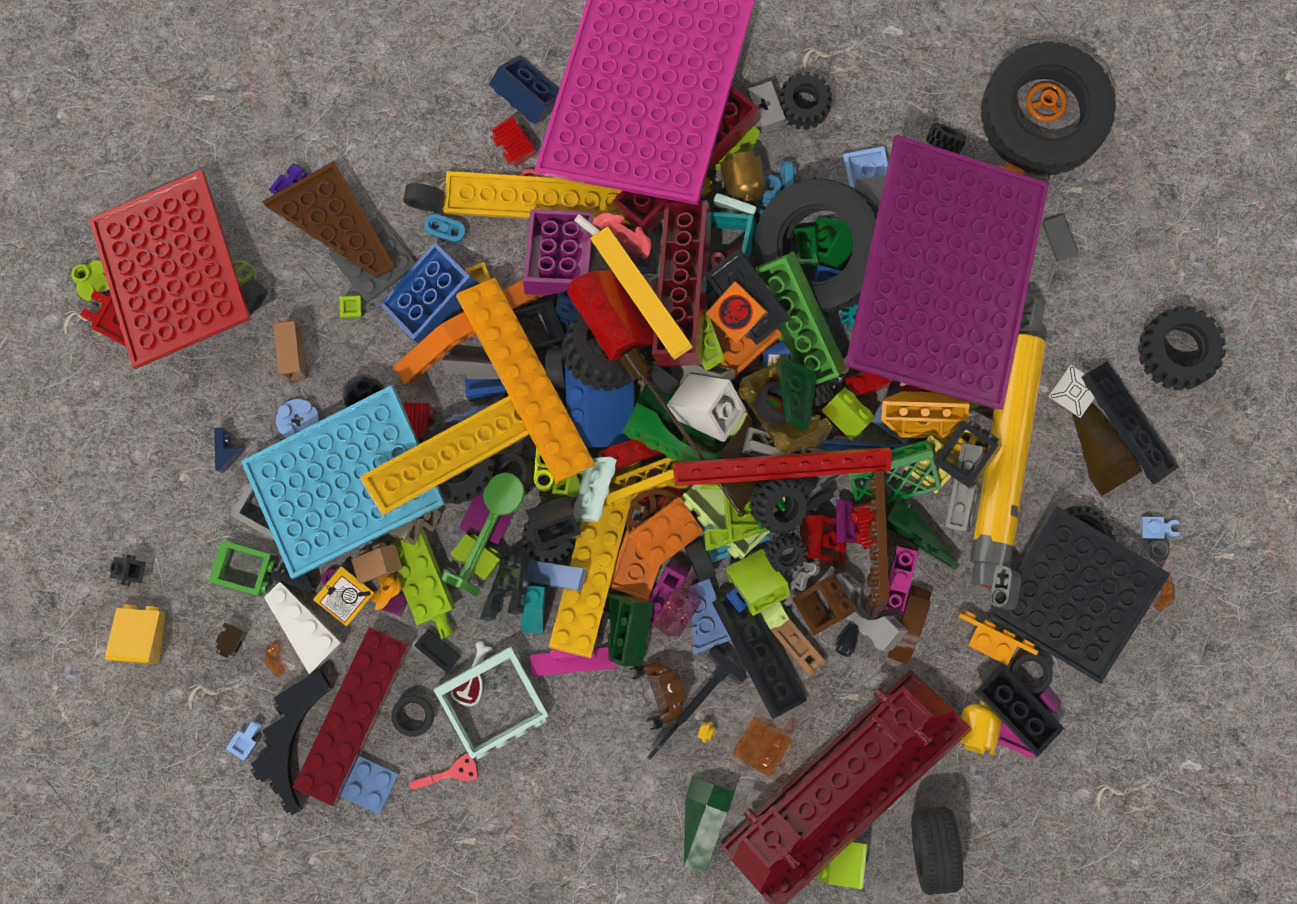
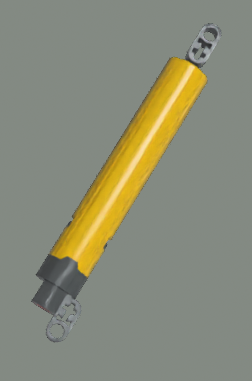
(1005, 475)

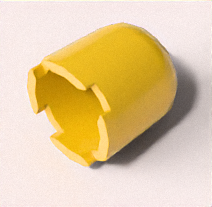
(984, 726)

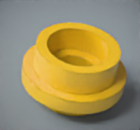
(707, 732)

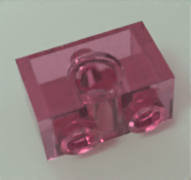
(677, 612)

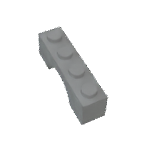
(884, 631)

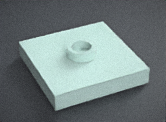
(733, 206)

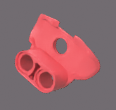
(634, 243)

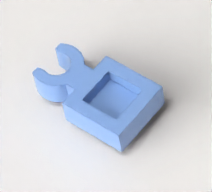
(1155, 528)

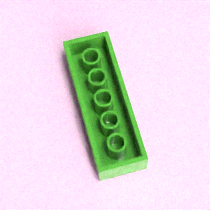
(807, 332)

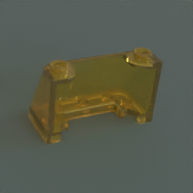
(785, 437)

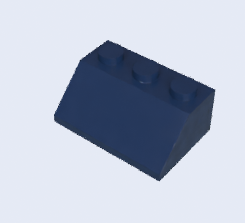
(525, 89)

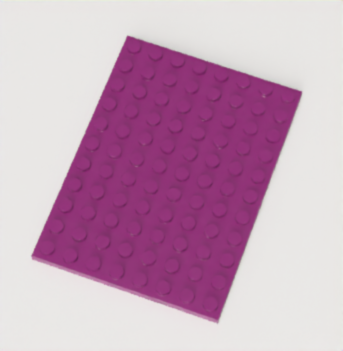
(947, 273)

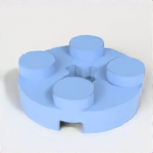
(289, 410)

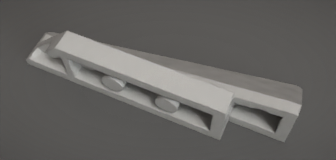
(471, 366)

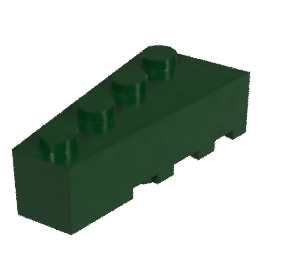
(649, 400)

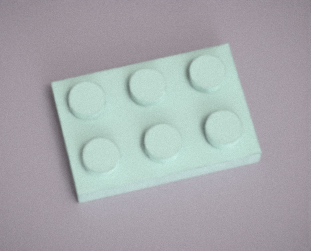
(594, 490)

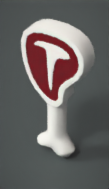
(471, 691)

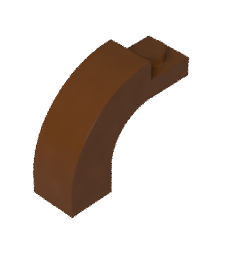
(913, 619)

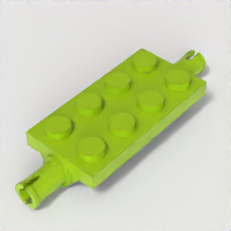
(423, 584)

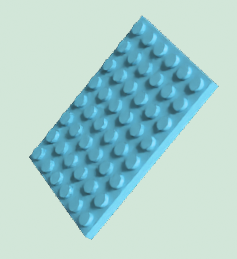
(314, 485)

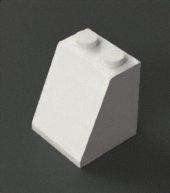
(707, 405)

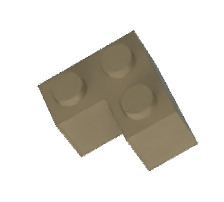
(410, 531)

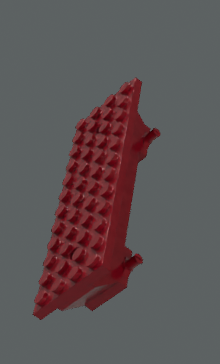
(844, 789)

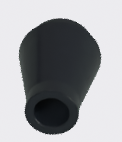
(847, 642)

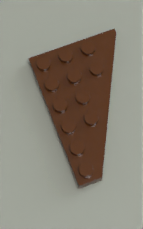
(330, 213)
(878, 551)

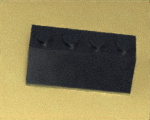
(1019, 710)

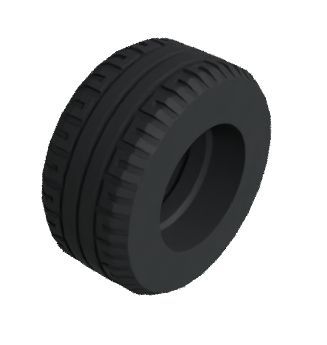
(937, 850)

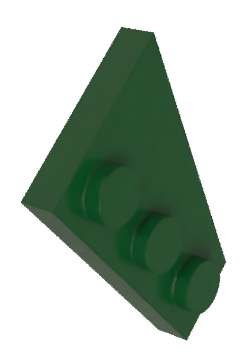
(797, 392)

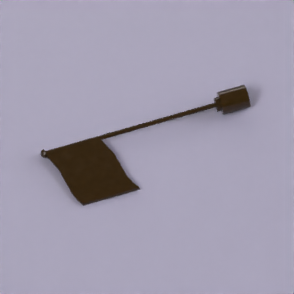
(736, 492)

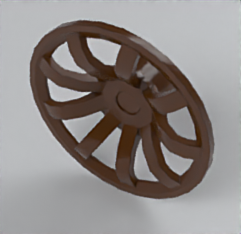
(647, 514)

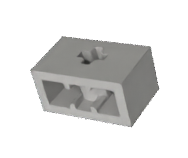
(766, 96)

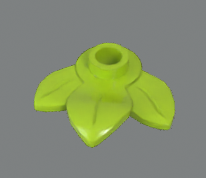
(92, 281)

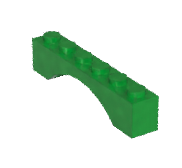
(647, 428)

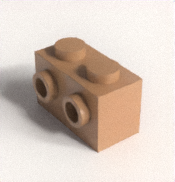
(376, 563)

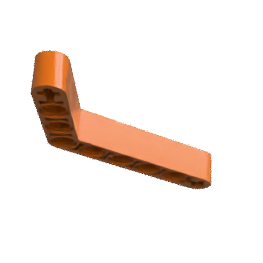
(450, 334)

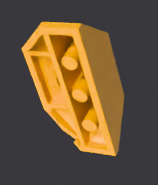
(923, 414)

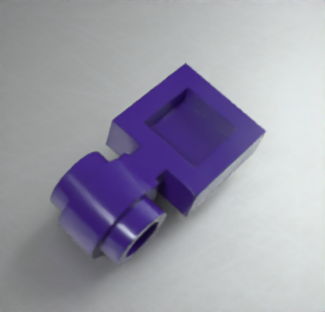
(294, 172)

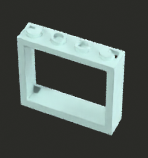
(500, 739)

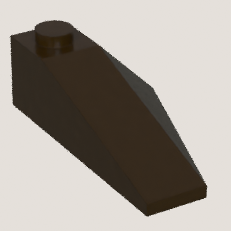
(1105, 454)

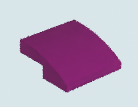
(477, 516)

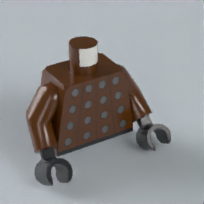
(666, 689)

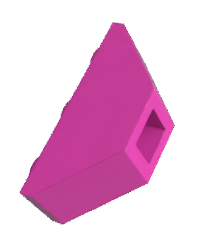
(899, 578)

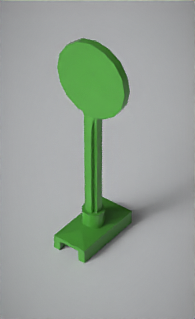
(502, 497)

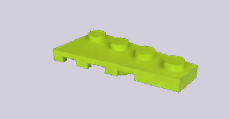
(711, 349)

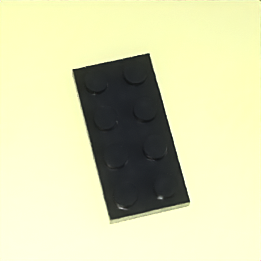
(739, 269)

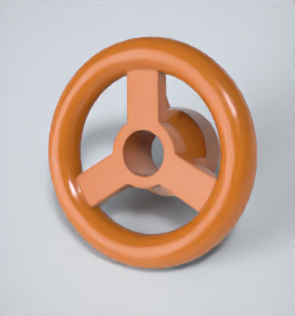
(1047, 94)

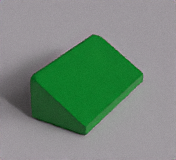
(806, 246)

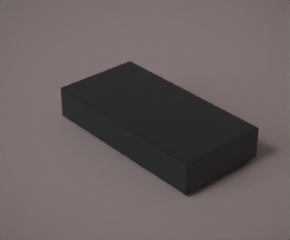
(437, 651)

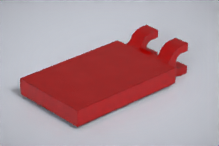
(106, 319)

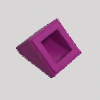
(396, 604)
(1049, 700)

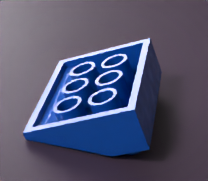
(428, 293)
(599, 413)

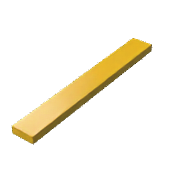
(641, 293)

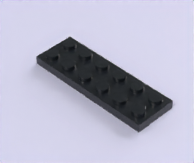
(1129, 422)
(761, 657)

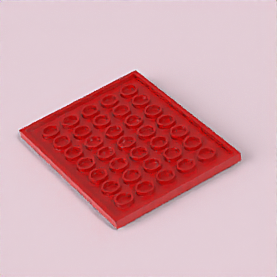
(169, 269)

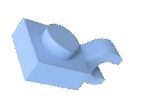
(243, 743)

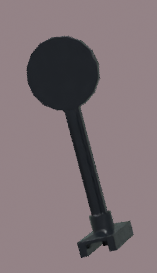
(724, 669)

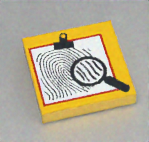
(343, 596)

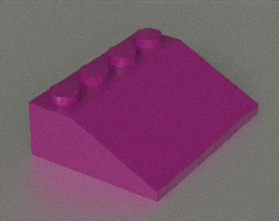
(555, 251)

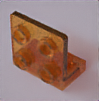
(762, 747)

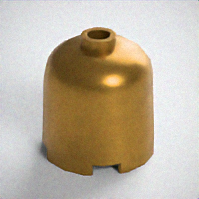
(744, 177)

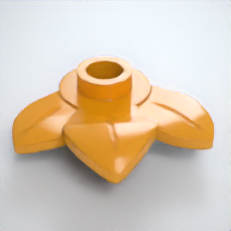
(389, 588)

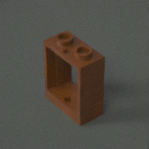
(814, 612)

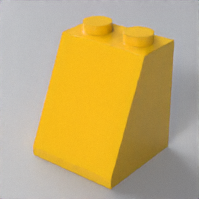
(136, 635)

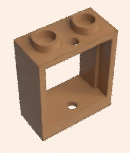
(290, 350)

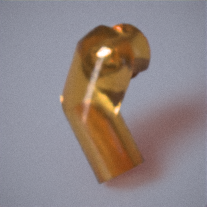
(1167, 596)
(271, 659)

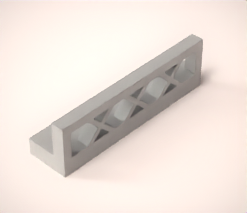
(758, 449)
(964, 499)

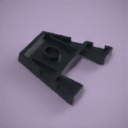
(508, 582)

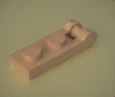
(798, 647)

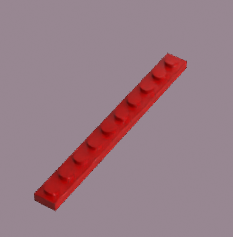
(781, 466)

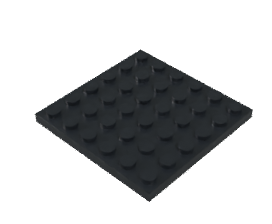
(1080, 594)

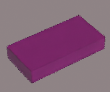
(845, 528)

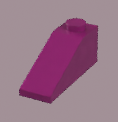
(671, 578)

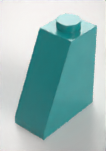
(534, 611)

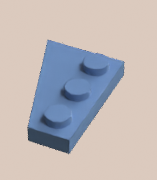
(706, 625)

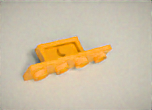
(993, 642)

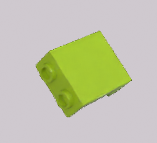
(758, 582)

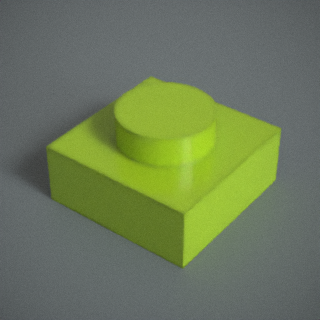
(350, 307)

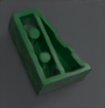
(628, 628)

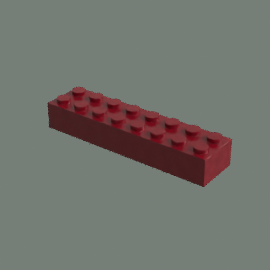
(737, 121)
(683, 277)
(351, 716)

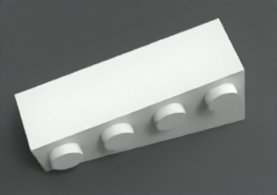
(305, 631)

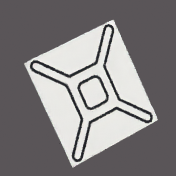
(1072, 392)

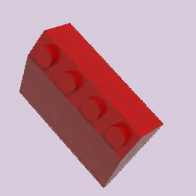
(610, 313)

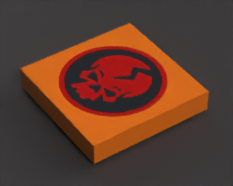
(736, 312)

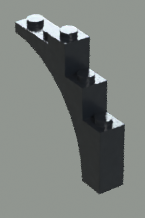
(276, 764)

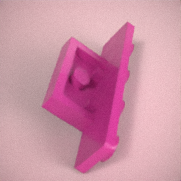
(561, 662)

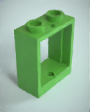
(221, 562)

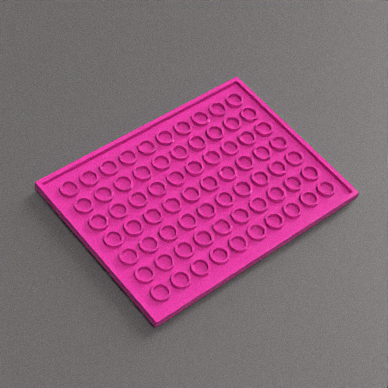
(645, 95)

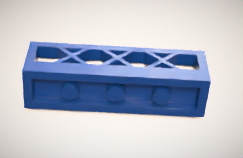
(484, 388)

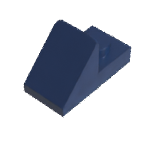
(223, 455)

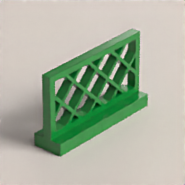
(903, 456)

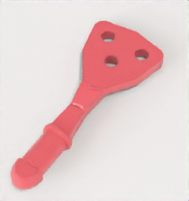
(453, 772)

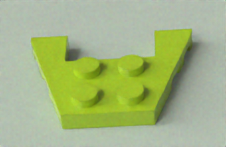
(736, 527)

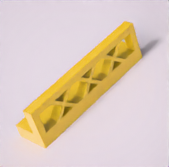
(631, 492)

